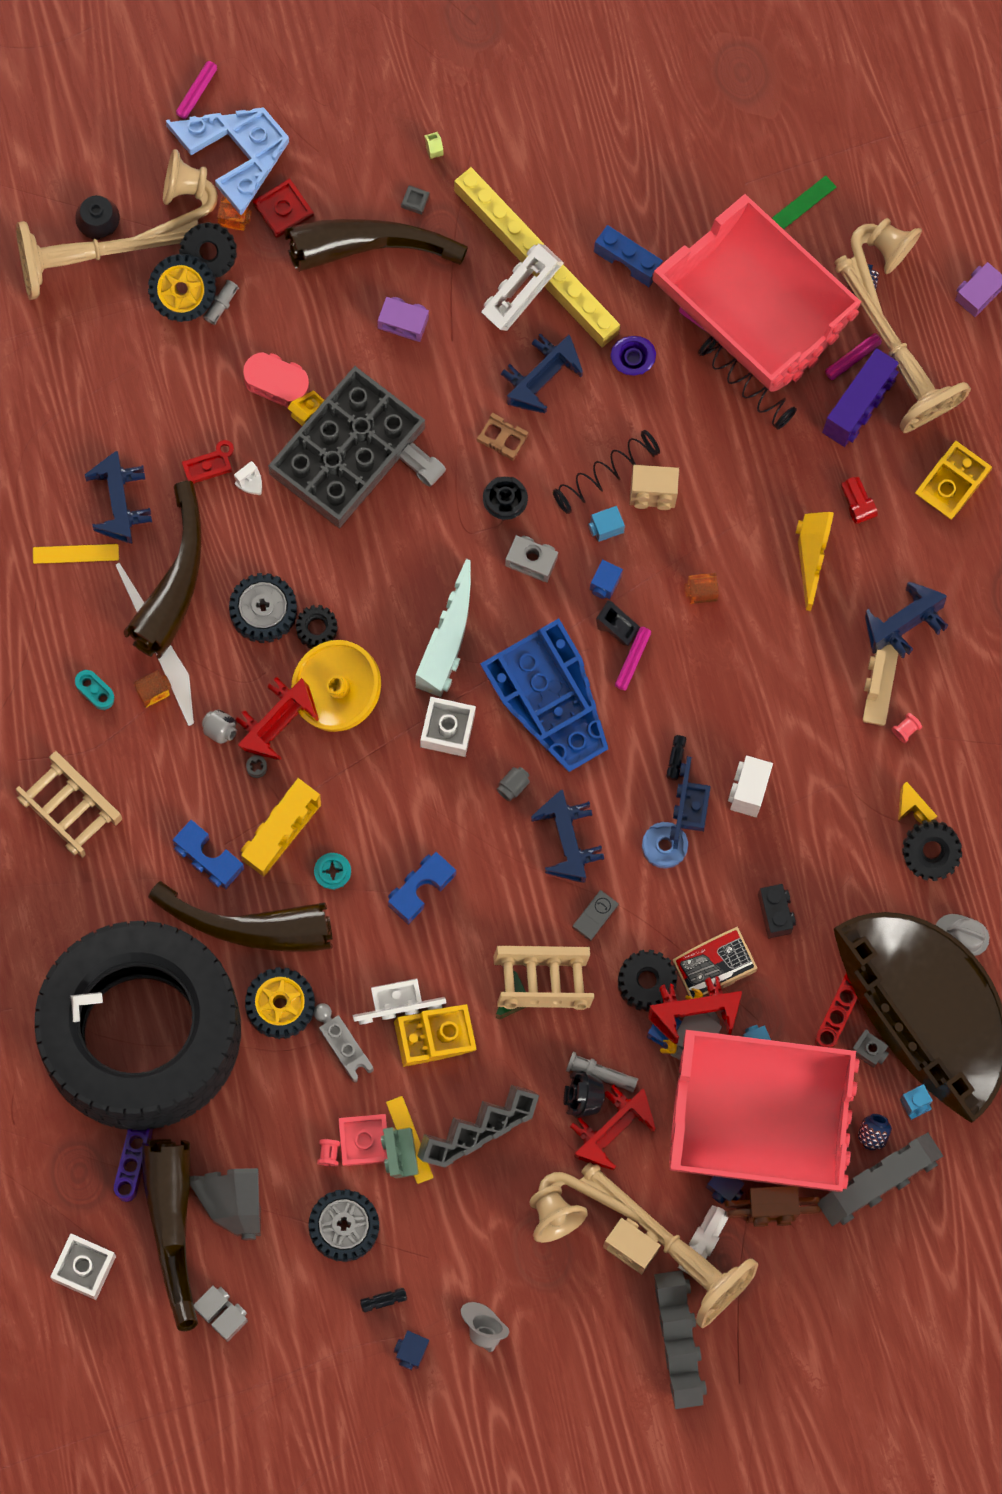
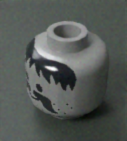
(219, 726)

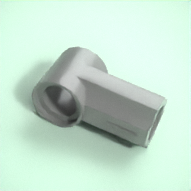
(426, 468)

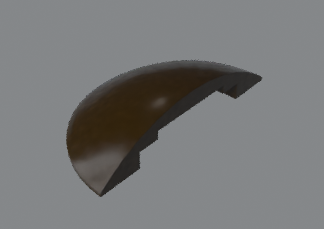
(928, 1005)

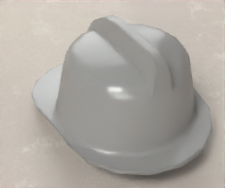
(967, 931)
(484, 1326)

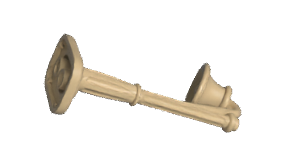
(179, 180)
(894, 246)
(560, 1218)

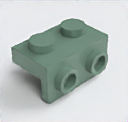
(400, 1152)

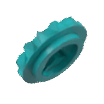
(323, 864)

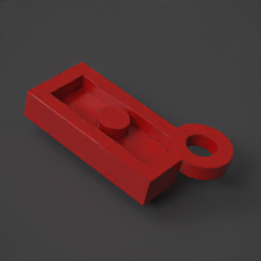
(210, 464)

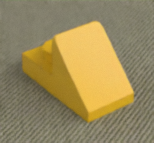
(305, 406)
(912, 801)

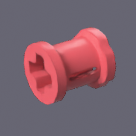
(906, 728)
(328, 1152)

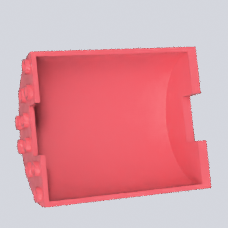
(759, 294)
(763, 1111)

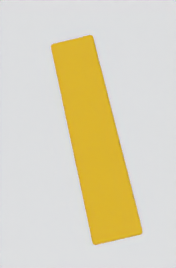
(79, 553)
(401, 1121)

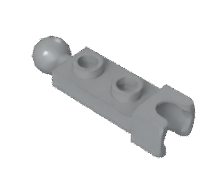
(341, 1042)

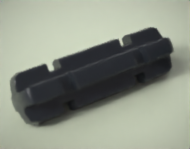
(676, 757)
(383, 1300)

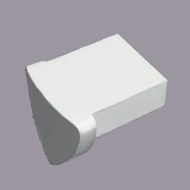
(249, 479)
(84, 999)

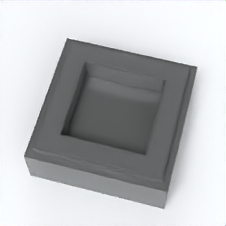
(415, 200)

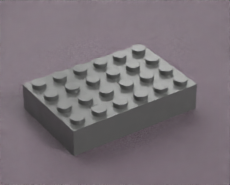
(346, 447)

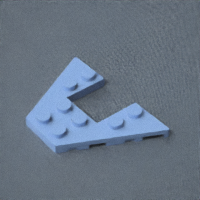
(253, 133)

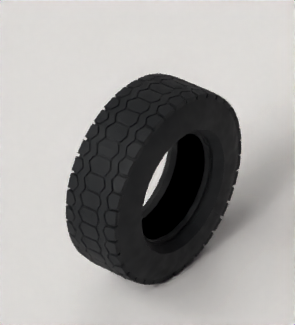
(123, 955)

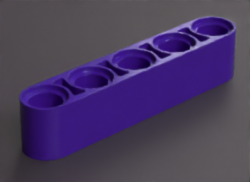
(129, 1154)

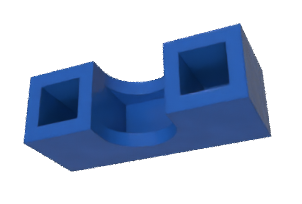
(615, 246)
(222, 869)
(433, 871)

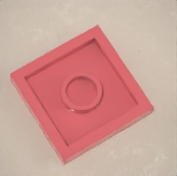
(362, 1139)

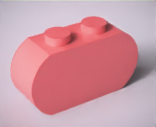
(275, 379)

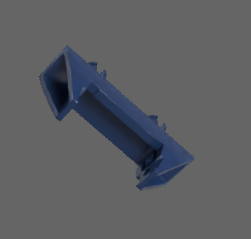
(526, 387)
(116, 476)
(923, 608)
(576, 858)

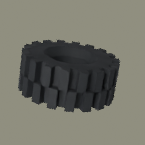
(220, 238)
(932, 867)
(640, 963)

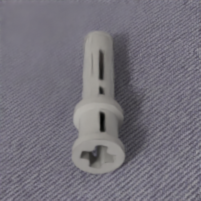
(600, 1072)

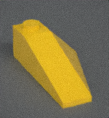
(812, 542)

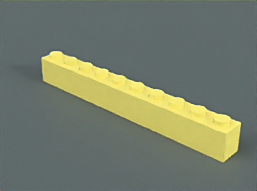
(519, 240)

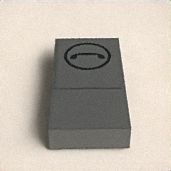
(595, 915)

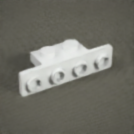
(397, 998)

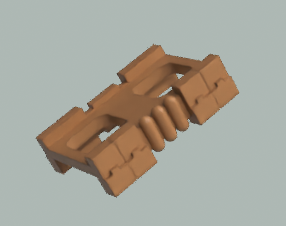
(506, 430)

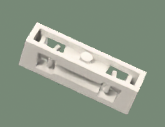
(504, 313)

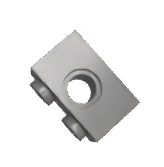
(540, 568)

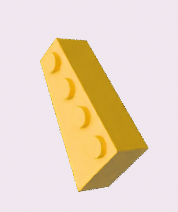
(281, 827)

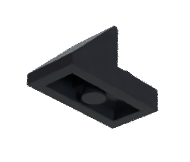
(616, 623)

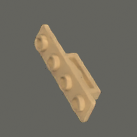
(880, 685)

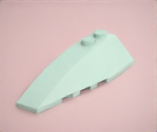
(446, 640)

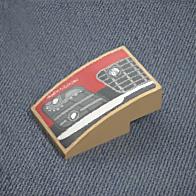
(721, 957)

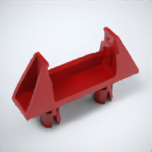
(261, 733)
(664, 1014)
(597, 1140)

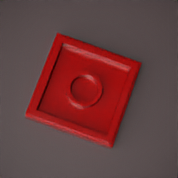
(283, 207)

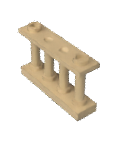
(74, 783)
(545, 956)

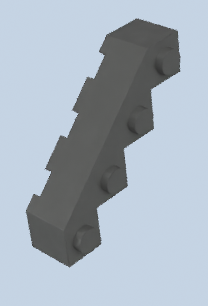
(490, 1124)
(881, 1178)
(680, 1350)

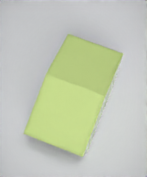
(434, 145)

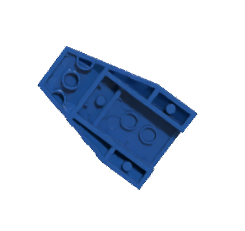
(550, 694)

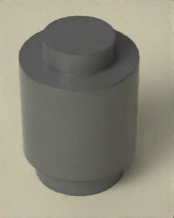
(513, 783)

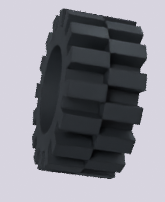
(312, 614)

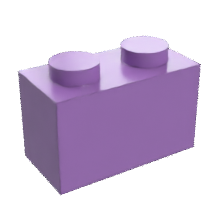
(980, 290)
(403, 318)

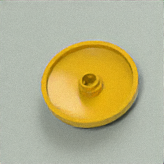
(342, 684)

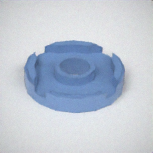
(659, 857)

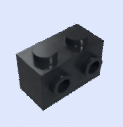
(775, 911)

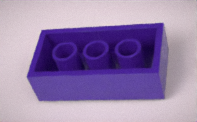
(861, 397)

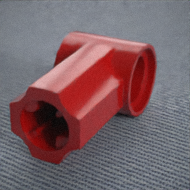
(860, 506)

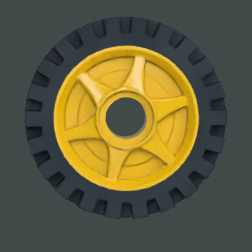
(164, 290)
(280, 1021)

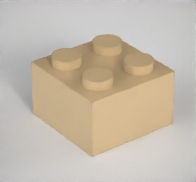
(654, 487)
(632, 1245)

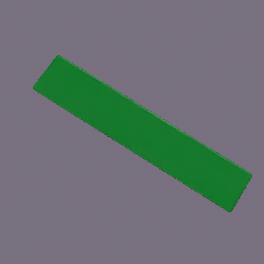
(804, 202)

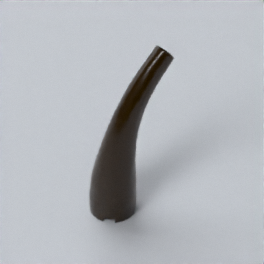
(335, 239)
(166, 607)
(279, 930)
(167, 1193)

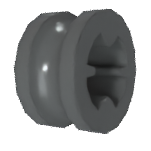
(258, 773)

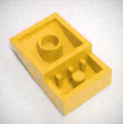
(953, 480)
(434, 1035)

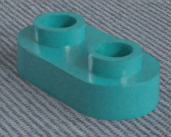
(95, 690)

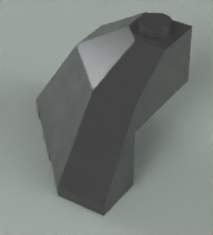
(231, 1200)

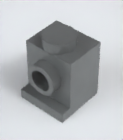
(863, 1052)

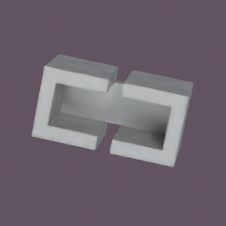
(229, 1321)

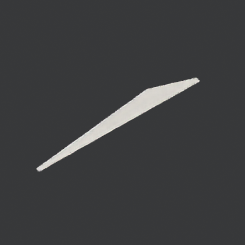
(169, 661)

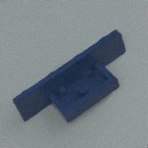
(692, 807)

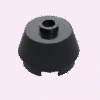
(97, 217)
(505, 498)
(583, 1095)

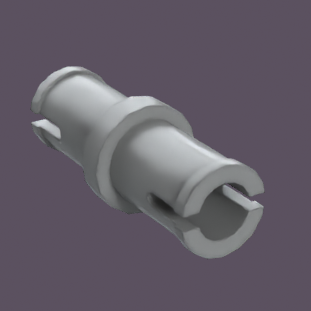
(221, 302)

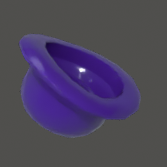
(633, 355)

